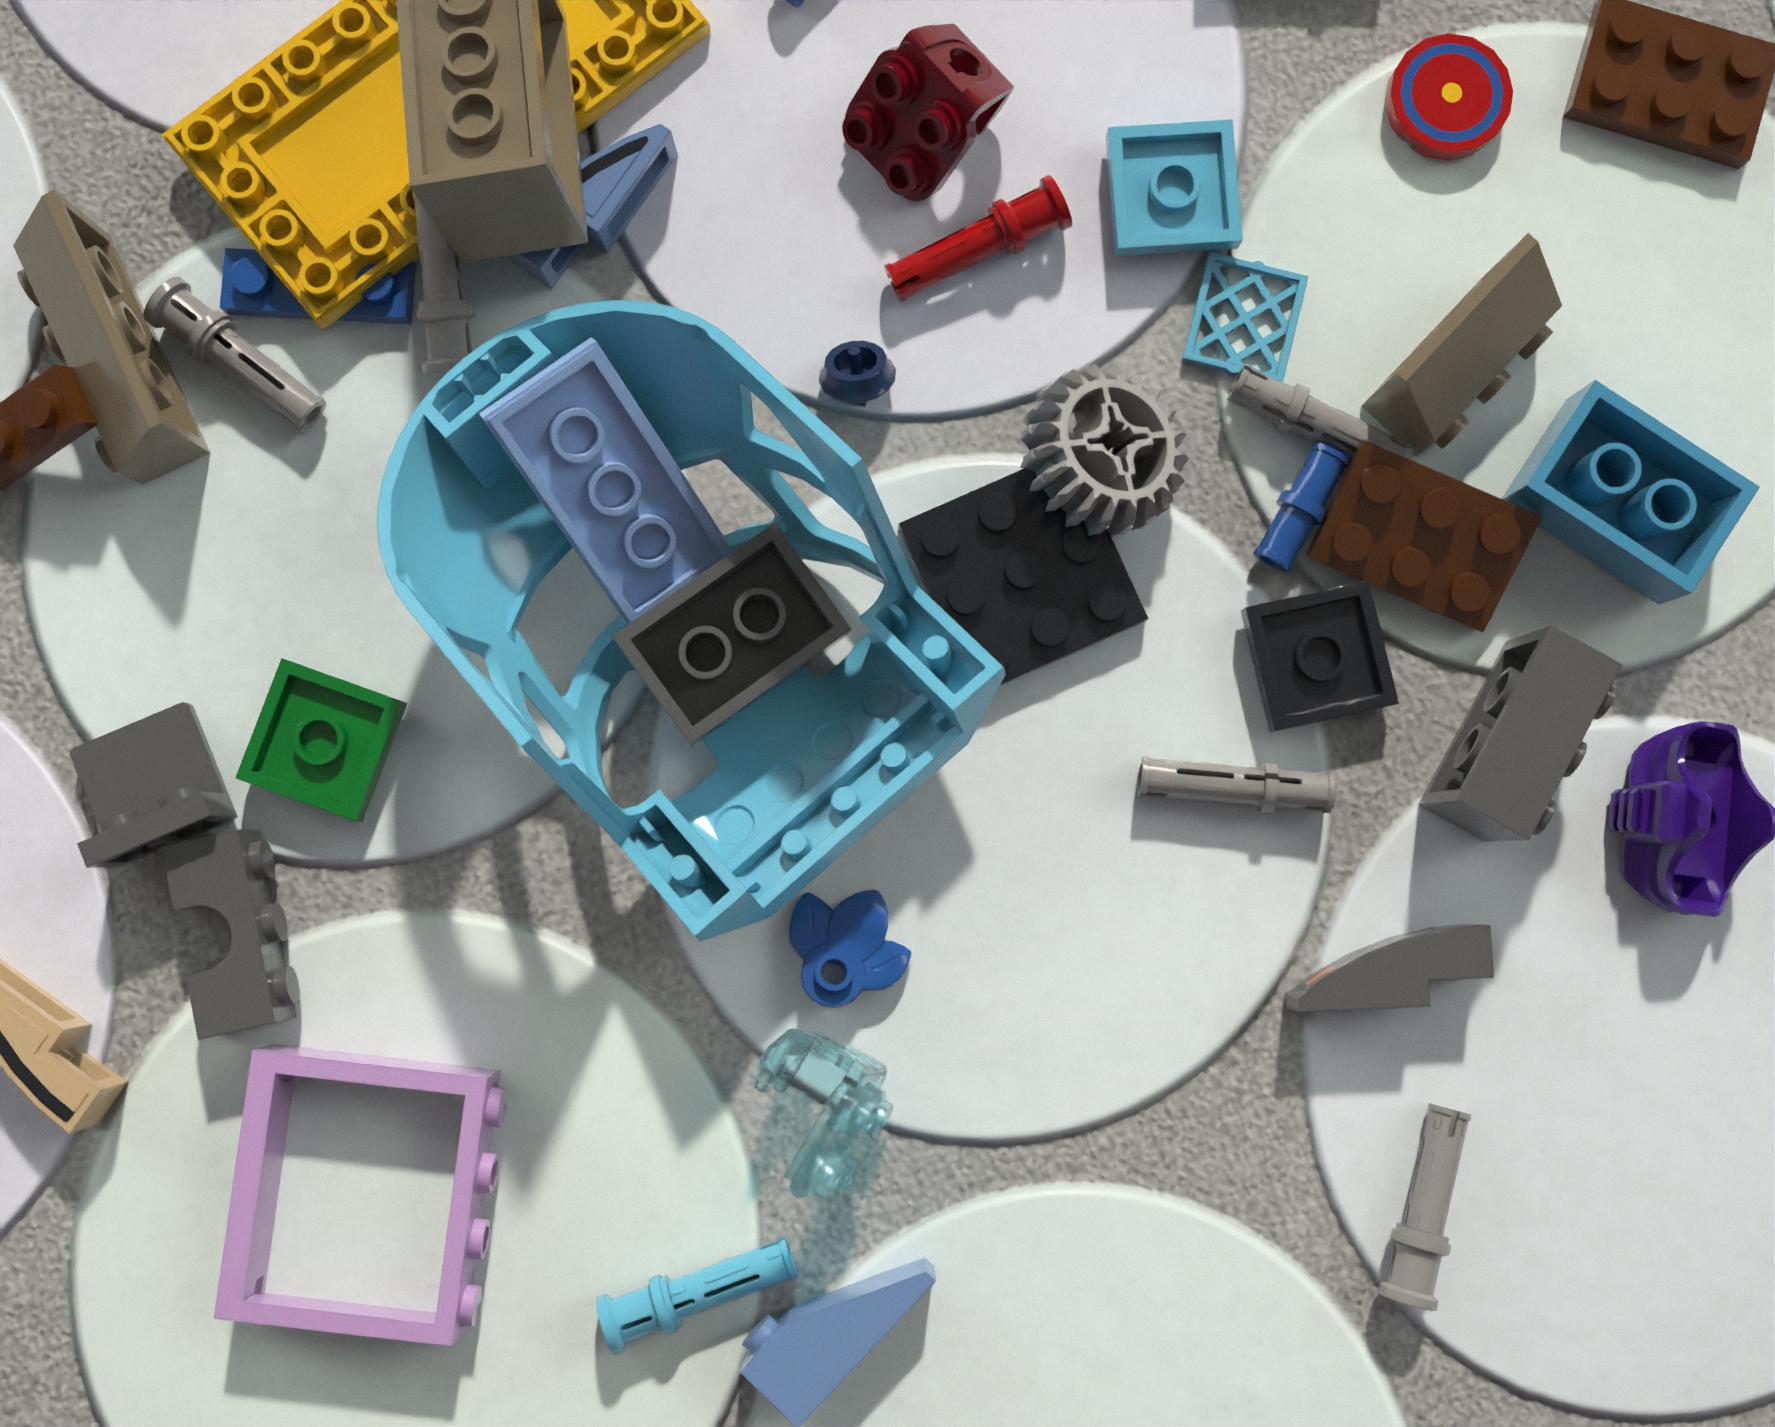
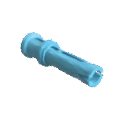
(667, 1301)

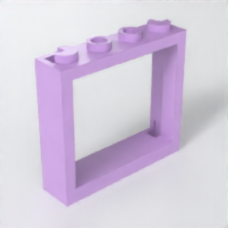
(258, 1181)

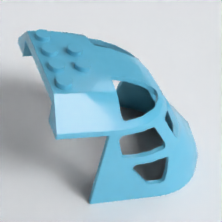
(798, 766)

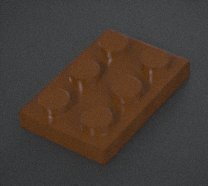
(1672, 81)
(1423, 535)

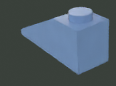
(826, 1337)

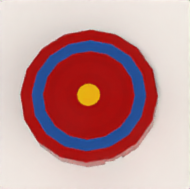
(1449, 96)

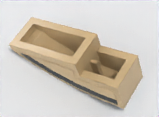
(43, 1055)

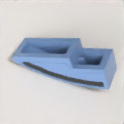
(613, 190)

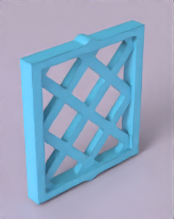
(1255, 272)

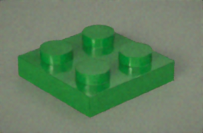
(321, 740)

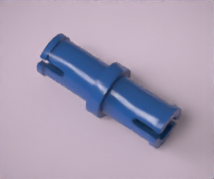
(1301, 507)

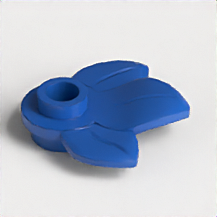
(846, 937)

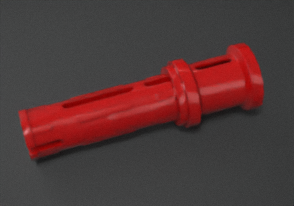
(1005, 228)

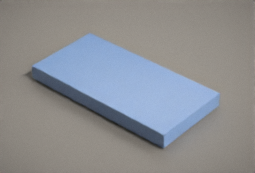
(607, 480)

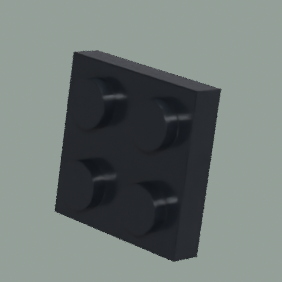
(1319, 656)

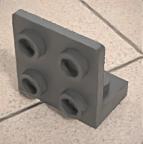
(150, 787)

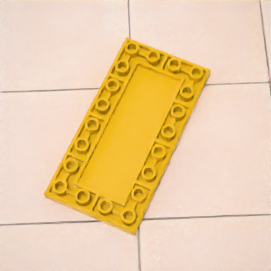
(316, 143)

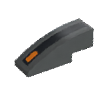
(1397, 970)

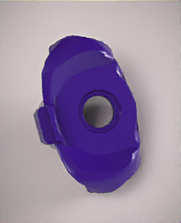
(1689, 818)

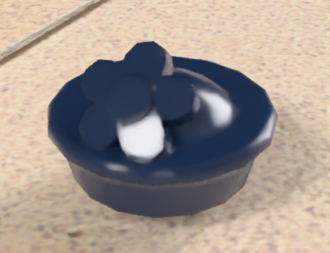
(857, 373)

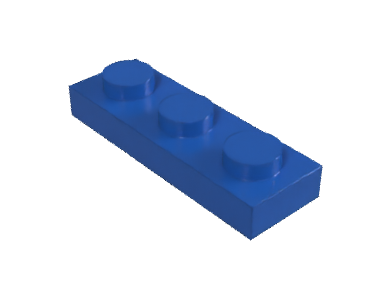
(255, 290)

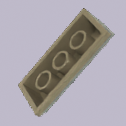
(104, 337)

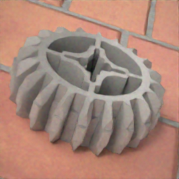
(1095, 469)

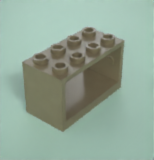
(492, 124)

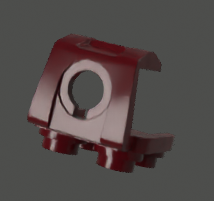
(924, 108)

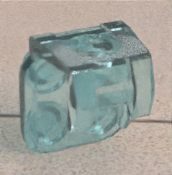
(852, 1110)

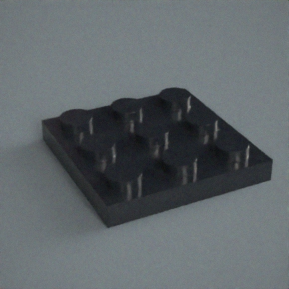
(1021, 575)

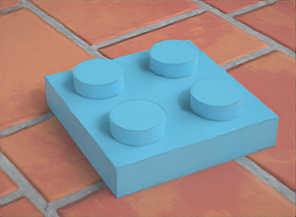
(1173, 187)

